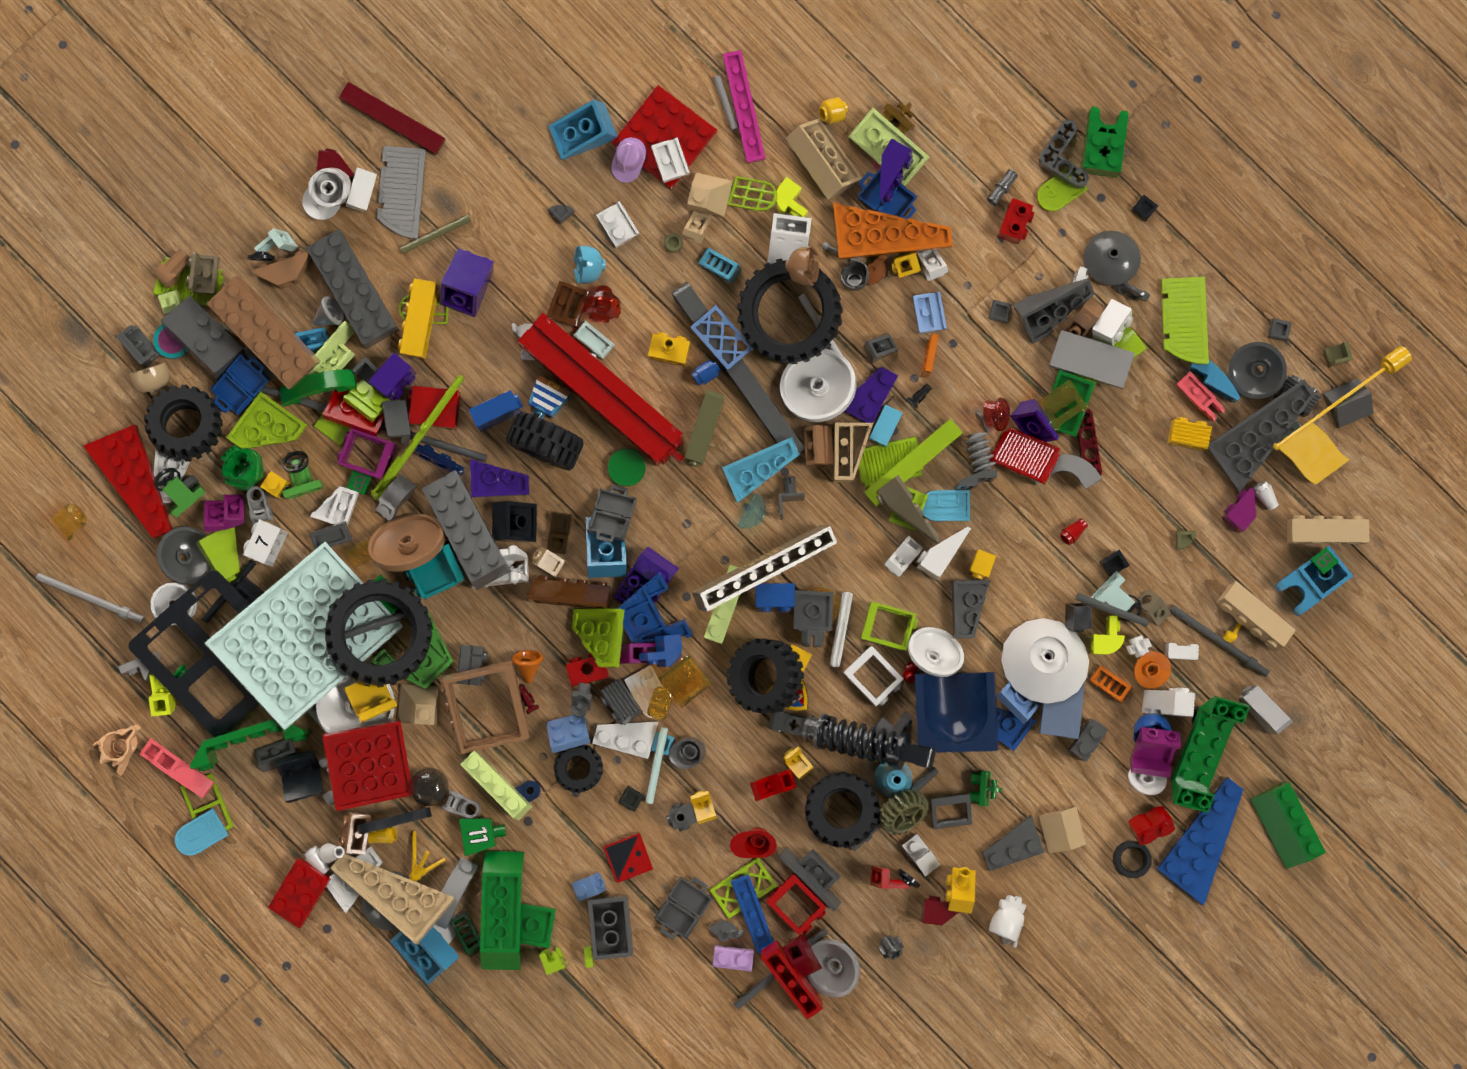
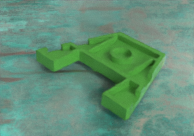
(431, 668)

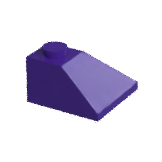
(1034, 421)

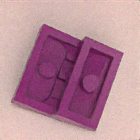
(223, 514)

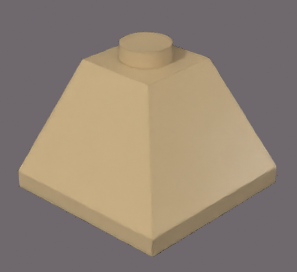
(709, 195)
(418, 704)

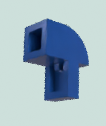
(667, 651)

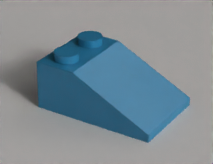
(583, 130)
(605, 558)

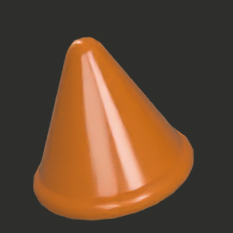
(527, 663)

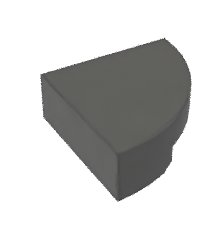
(561, 212)

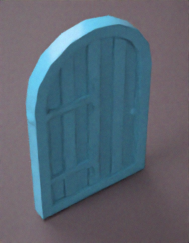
(947, 505)
(200, 833)

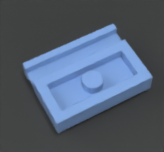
(929, 312)

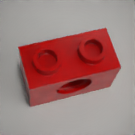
(577, 676)

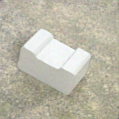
(1187, 652)

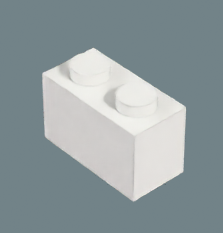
(1112, 323)

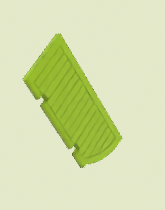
(1185, 319)

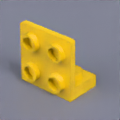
(369, 701)

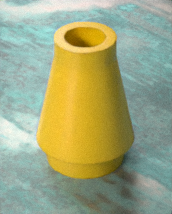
(385, 835)

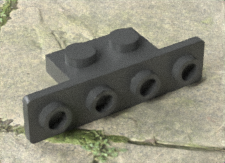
(815, 873)

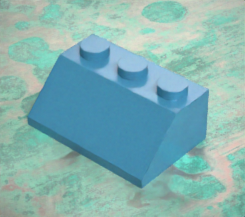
(427, 958)

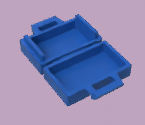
(899, 204)
(239, 384)

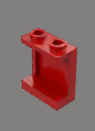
(424, 401)

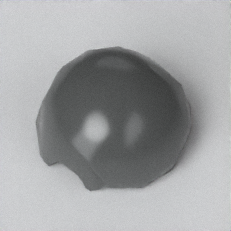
(855, 275)

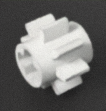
(1138, 646)

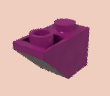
(1242, 511)

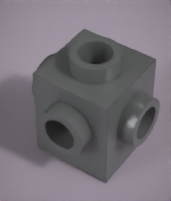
(688, 813)

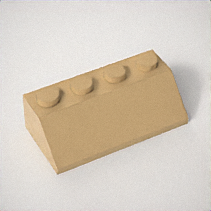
(823, 158)

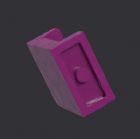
(1154, 752)

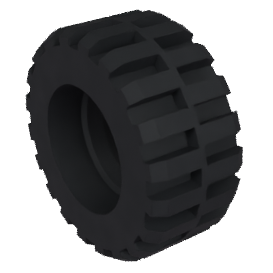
(173, 401)
(545, 441)
(743, 671)
(842, 783)

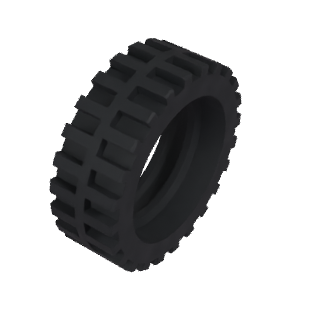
(776, 350)
(378, 674)

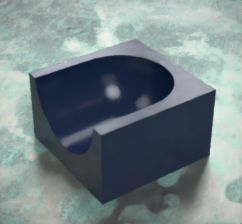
(957, 712)

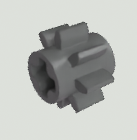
(891, 947)

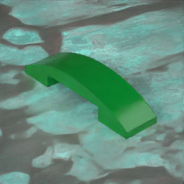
(318, 383)

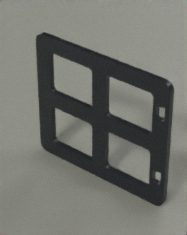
(179, 686)

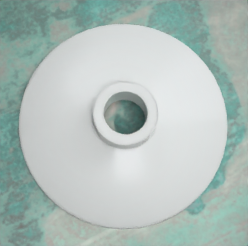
(315, 210)
(1153, 786)

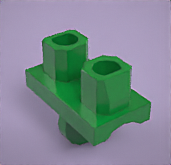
(984, 780)

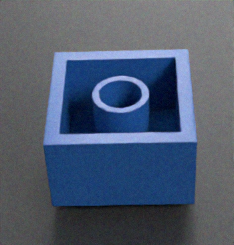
(775, 596)

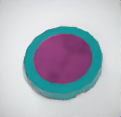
(167, 345)

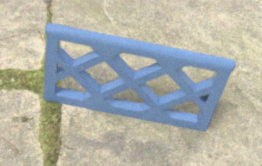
(718, 353)

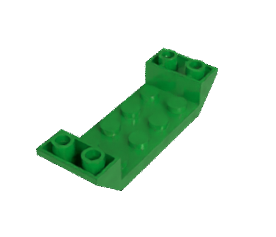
(1203, 752)
(207, 756)
(501, 910)

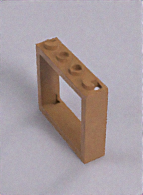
(456, 723)

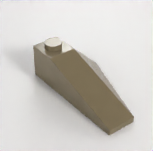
(898, 500)

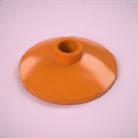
(1157, 675)

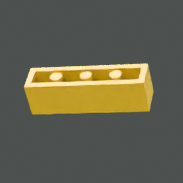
(419, 318)

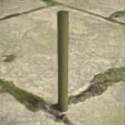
(435, 234)

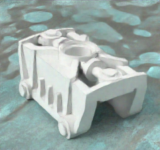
(511, 555)

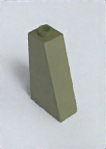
(704, 428)

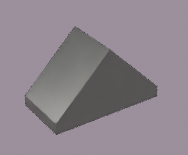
(880, 347)

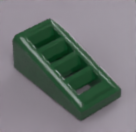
(476, 948)

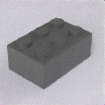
(610, 927)

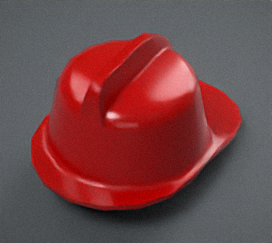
(753, 844)

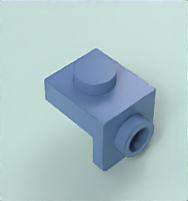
(589, 886)

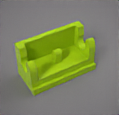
(553, 962)

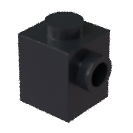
(1078, 616)

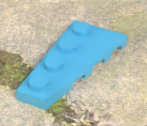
(757, 468)

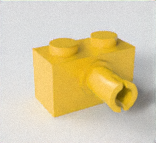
(669, 349)
(961, 890)

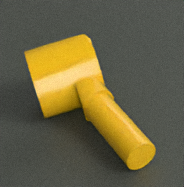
(1231, 636)

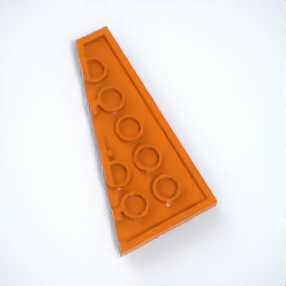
(877, 233)

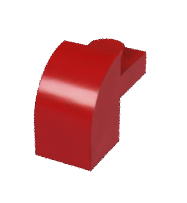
(773, 785)

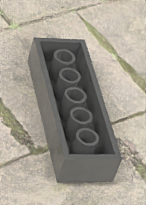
(352, 289)
(466, 530)

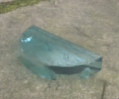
(754, 513)

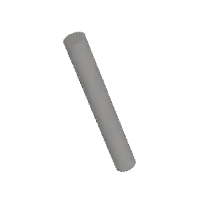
(725, 102)

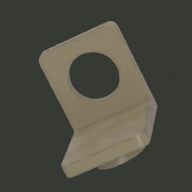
(1156, 608)

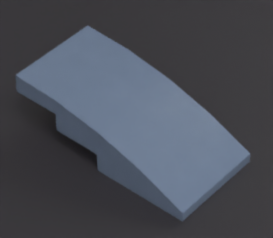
(1063, 717)

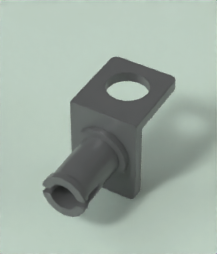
(790, 494)

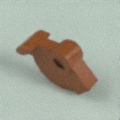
(877, 270)

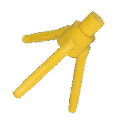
(418, 870)

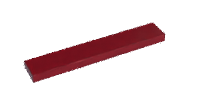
(392, 118)

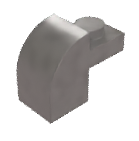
(394, 496)
(902, 724)

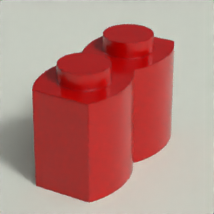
(1151, 825)

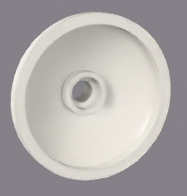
(936, 652)

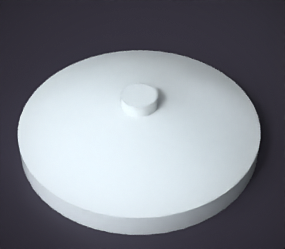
(818, 387)
(336, 711)

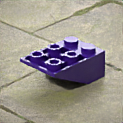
(894, 162)
(643, 570)

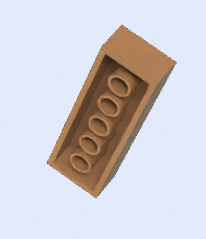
(263, 332)

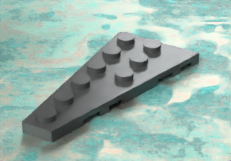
(1252, 440)

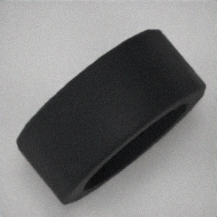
(1147, 859)

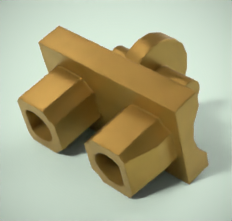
(891, 113)

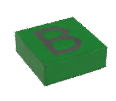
(359, 482)
(1324, 560)

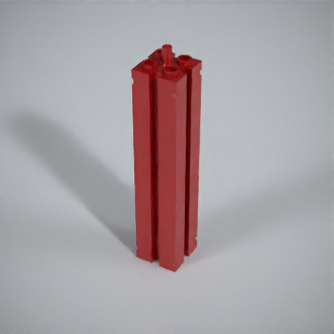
(602, 390)

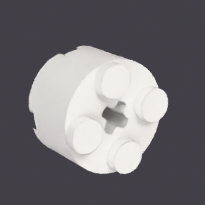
(325, 196)

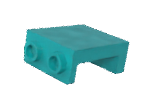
(437, 574)

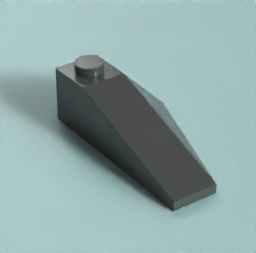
(1047, 309)

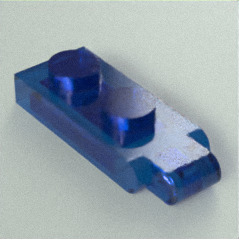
(443, 460)

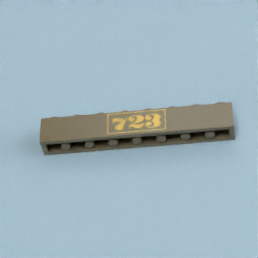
(764, 567)

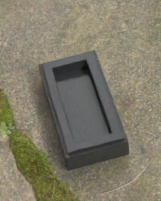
(331, 535)

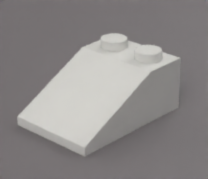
(938, 557)

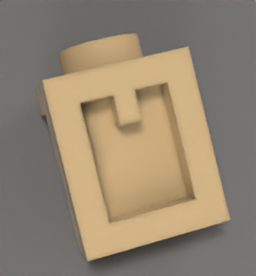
(547, 561)

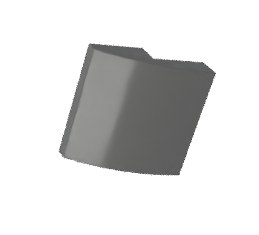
(971, 481)

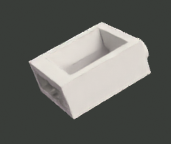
(882, 698)

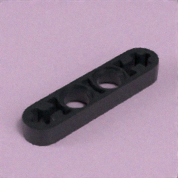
(394, 820)

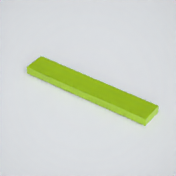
(917, 458)

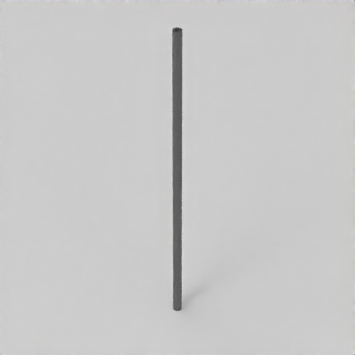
(427, 440)

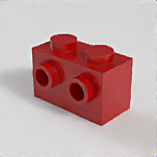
(1015, 221)

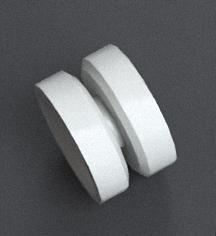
(164, 595)

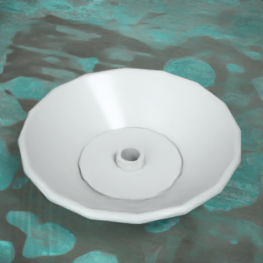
(1036, 676)

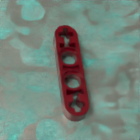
(1089, 444)

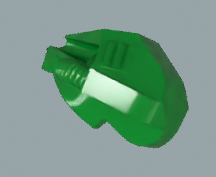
(242, 468)

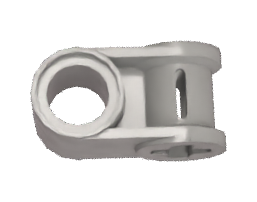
(259, 506)
(458, 804)

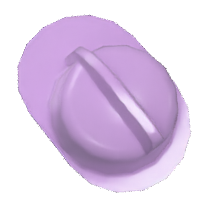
(628, 160)

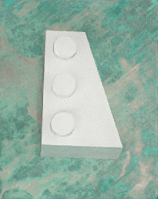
(1172, 703)

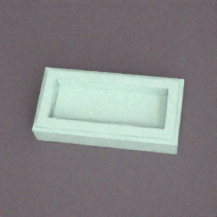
(594, 340)

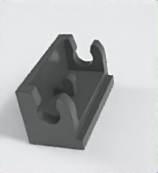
(138, 345)

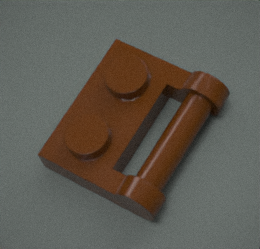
(563, 301)

